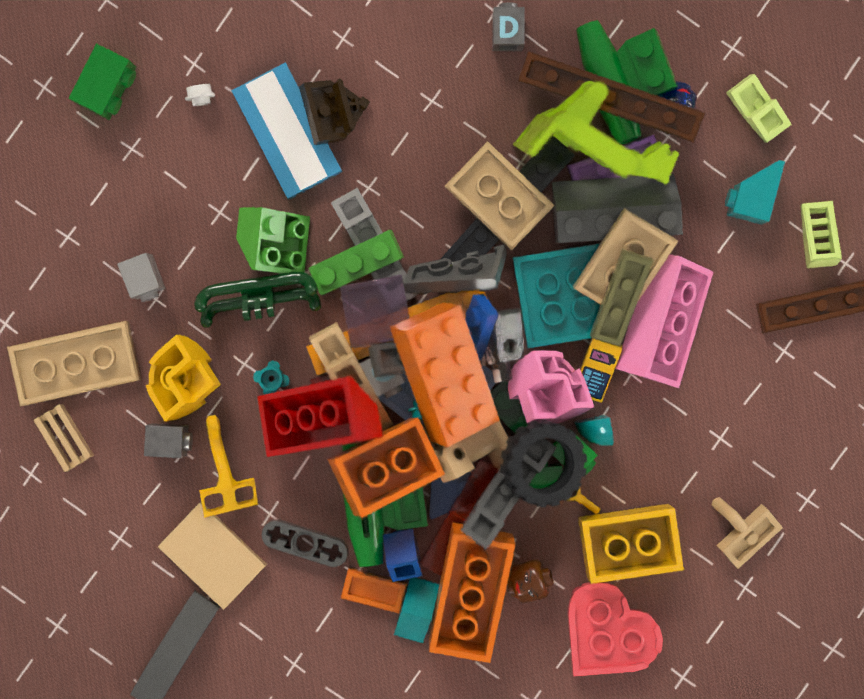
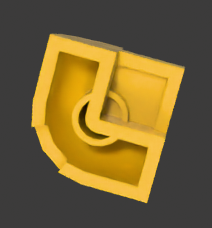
(180, 378)

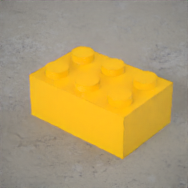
(630, 543)

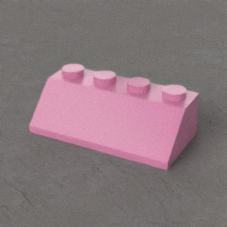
(665, 322)

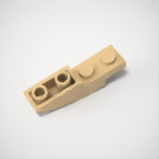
(342, 362)

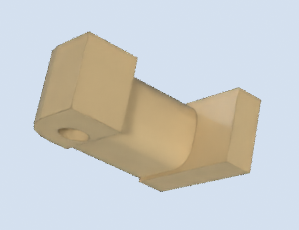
(460, 457)

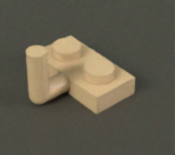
(748, 534)

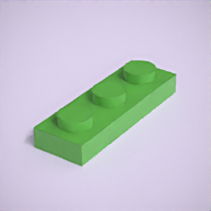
(356, 262)

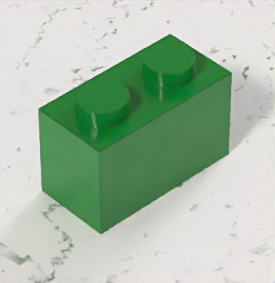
(103, 82)

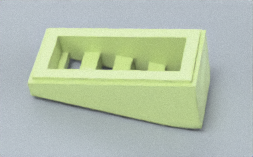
(810, 247)

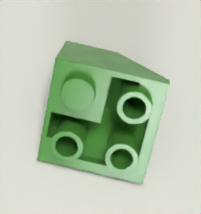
(273, 239)

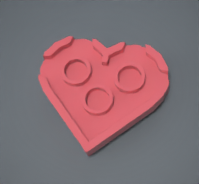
(608, 633)

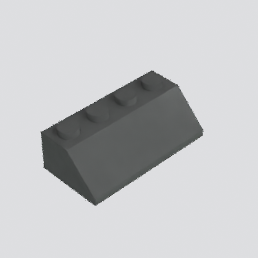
(590, 207)

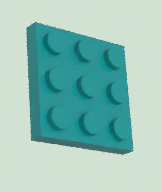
(547, 299)

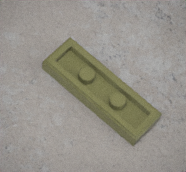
(621, 297)

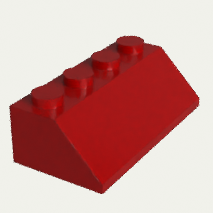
(318, 417)

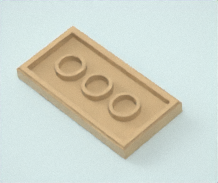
(74, 363)

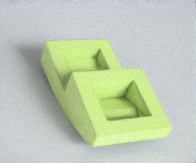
(758, 108)

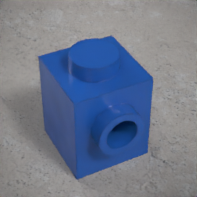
(402, 555)

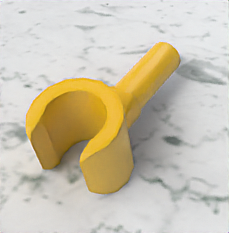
(585, 502)

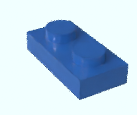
(480, 322)

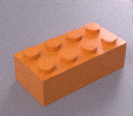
(445, 374)
(471, 596)

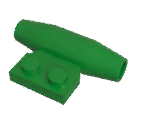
(637, 64)
(368, 531)

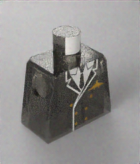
(504, 344)

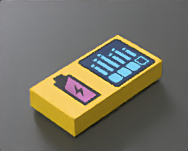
(599, 367)

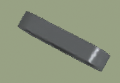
(286, 527)

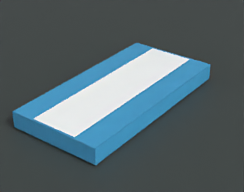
(282, 129)

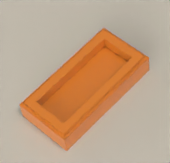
(373, 590)

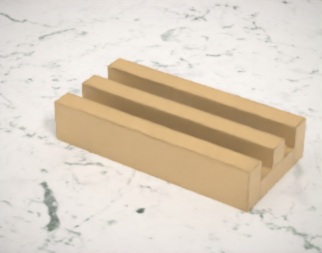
(54, 445)

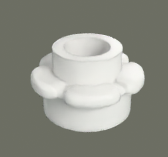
(199, 94)

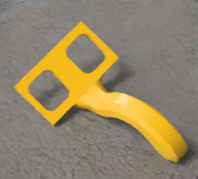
(226, 483)

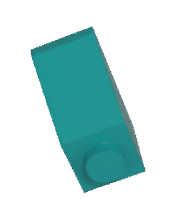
(756, 195)

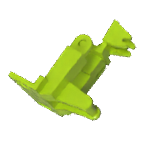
(572, 128)

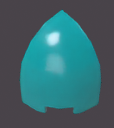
(596, 430)

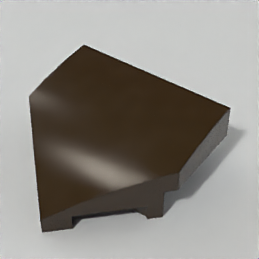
(331, 110)

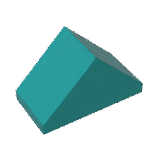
(417, 609)

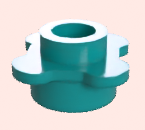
(272, 369)

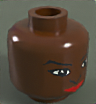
(529, 581)

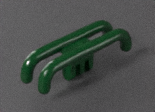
(256, 296)

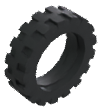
(569, 478)

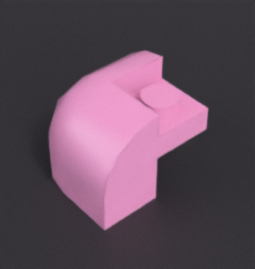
(549, 388)

